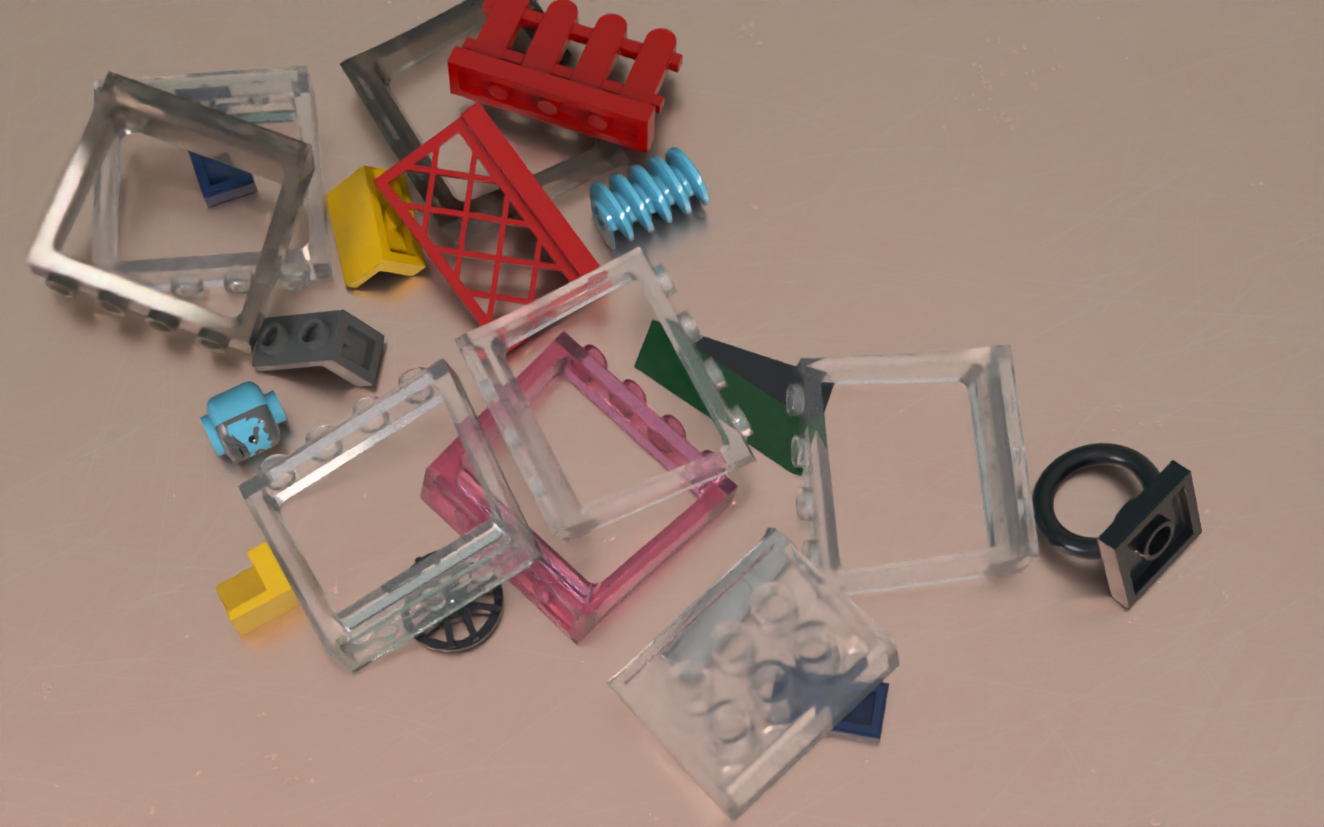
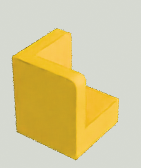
(257, 592)

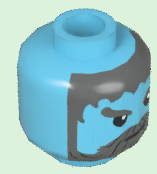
(243, 421)

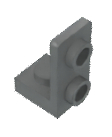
(320, 339)

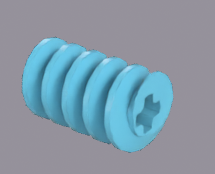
(645, 194)

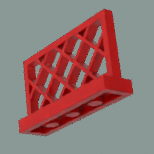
(519, 189)

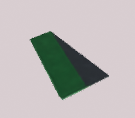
(753, 383)

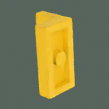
(369, 230)

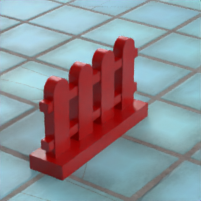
(559, 95)

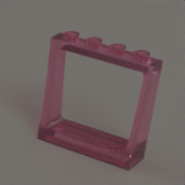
(552, 582)

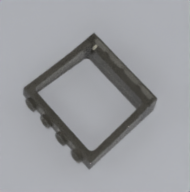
(371, 77)
(203, 131)

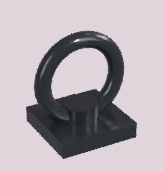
(1144, 533)

